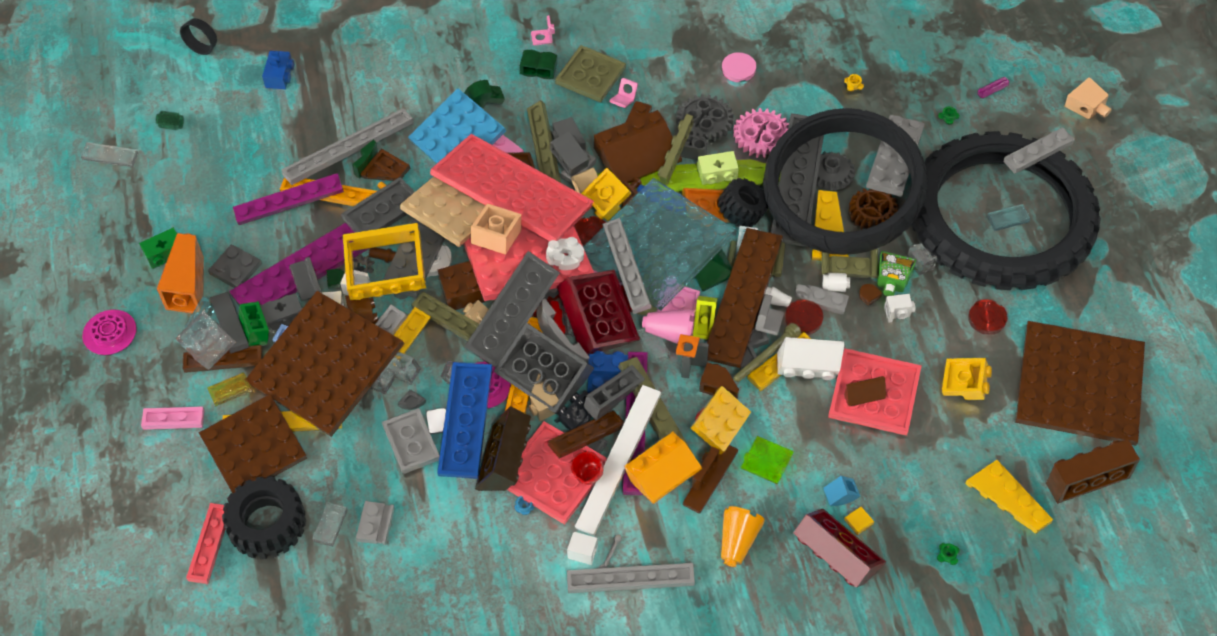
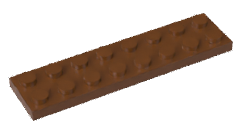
(743, 297)

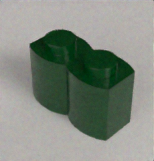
(538, 64)

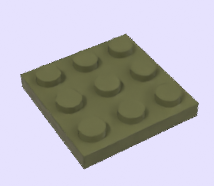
(590, 73)

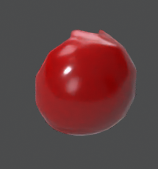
(587, 467)

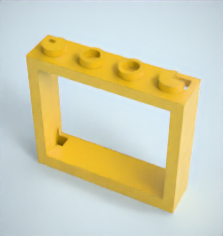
(379, 238)

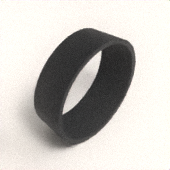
(192, 42)

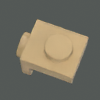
(475, 311)

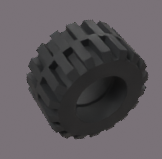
(743, 202)

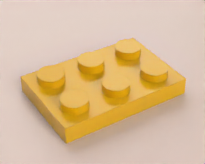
(721, 419)

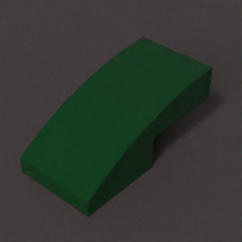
(368, 153)

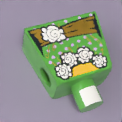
(894, 272)

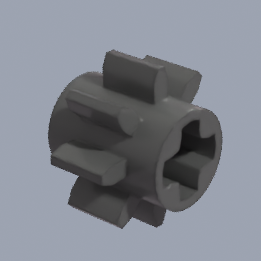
(364, 261)

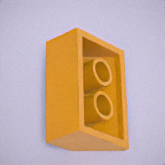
(662, 467)

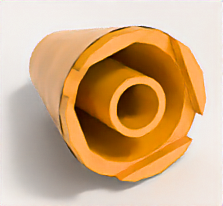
(738, 534)

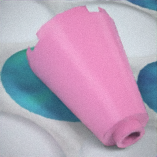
(670, 324)

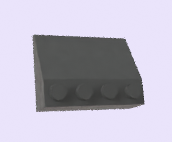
(537, 353)

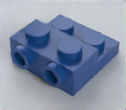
(604, 368)

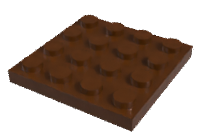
(253, 443)

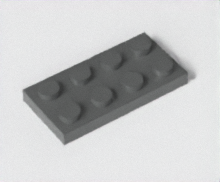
(380, 208)

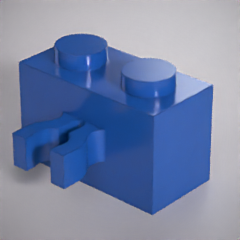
(278, 70)

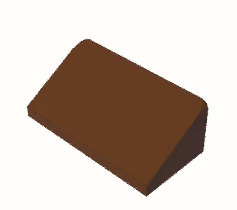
(865, 391)

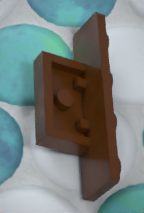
(707, 479)

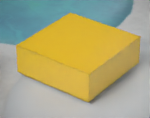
(859, 520)

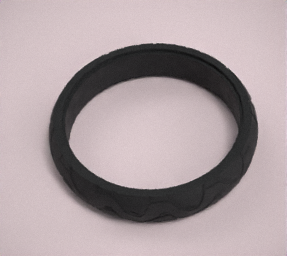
(845, 121)

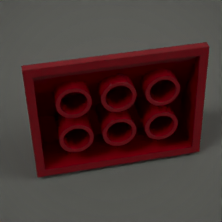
(598, 311)

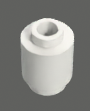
(836, 282)

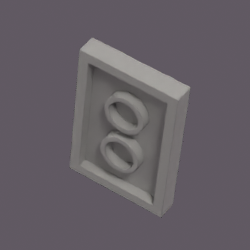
(411, 441)

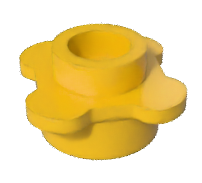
(854, 82)

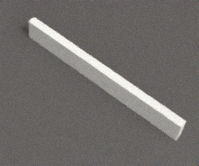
(619, 457)

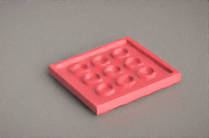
(888, 414)
(549, 480)

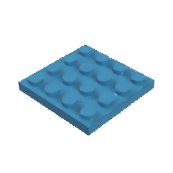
(452, 124)

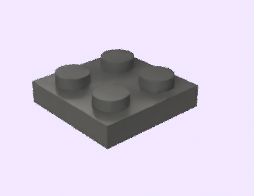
(234, 266)

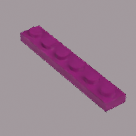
(288, 199)

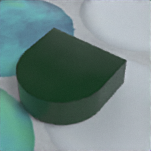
(334, 278)

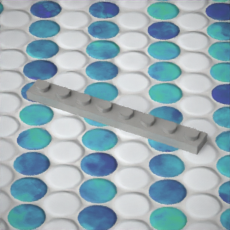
(346, 146)

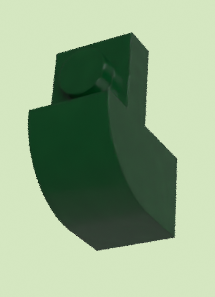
(483, 92)

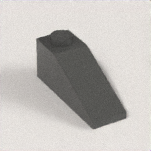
(612, 392)

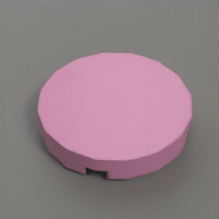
(739, 67)

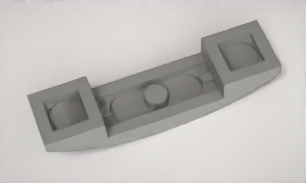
(545, 319)

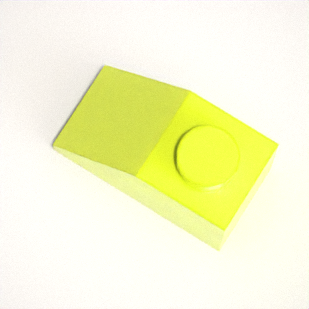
(704, 316)

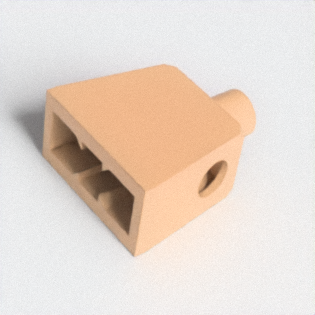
(1088, 100)

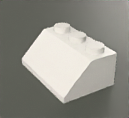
(810, 358)

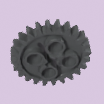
(709, 115)

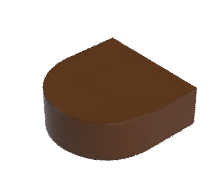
(869, 293)

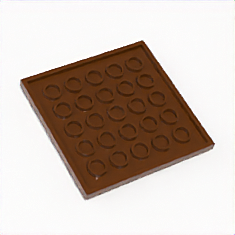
(324, 363)
(1081, 382)

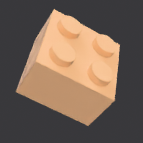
(496, 228)

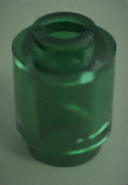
(169, 120)

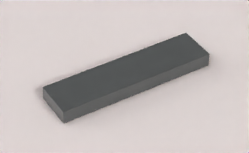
(229, 320)

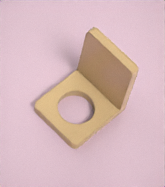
(584, 179)

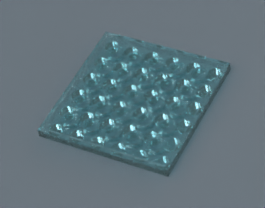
(667, 238)

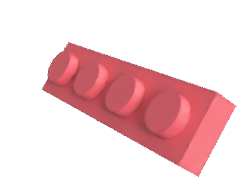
(207, 546)

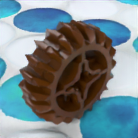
(875, 205)

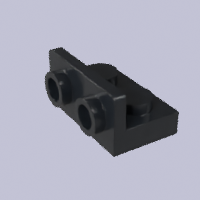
(575, 413)

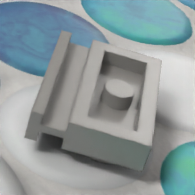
(375, 523)

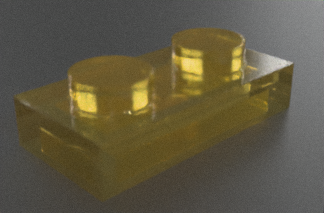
(229, 389)

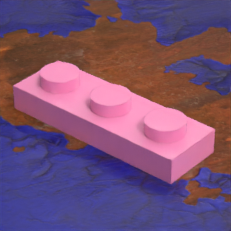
(172, 418)

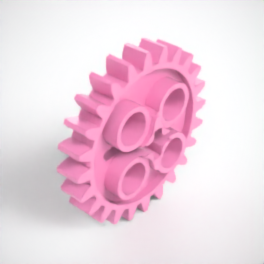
(752, 126)

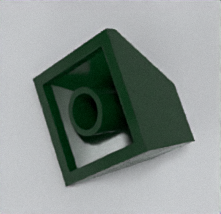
(714, 272)

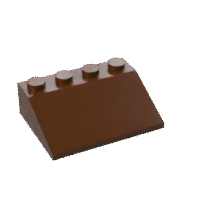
(635, 146)

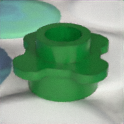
(949, 114)
(948, 548)

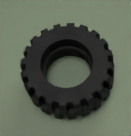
(254, 496)

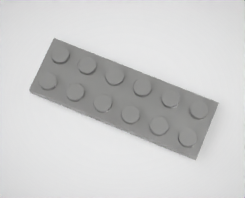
(889, 169)

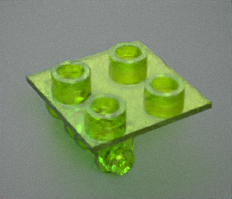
(767, 460)

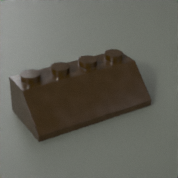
(504, 451)

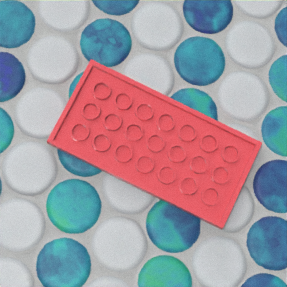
(513, 185)

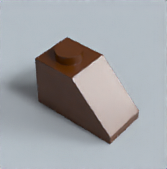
(715, 377)

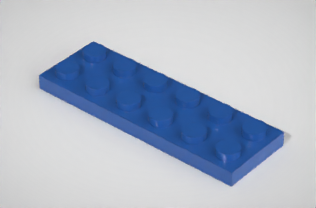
(465, 420)

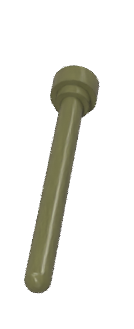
(791, 331)

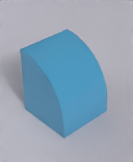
(841, 491)

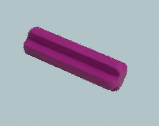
(993, 87)

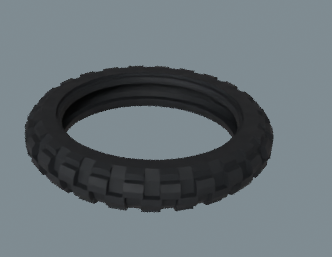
(1000, 270)

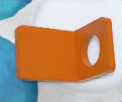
(687, 339)

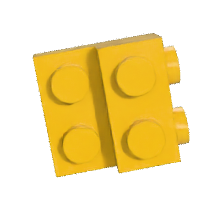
(607, 194)
(967, 378)

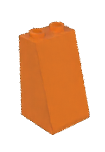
(183, 275)

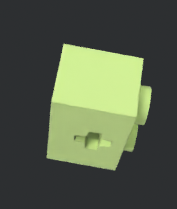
(717, 167)

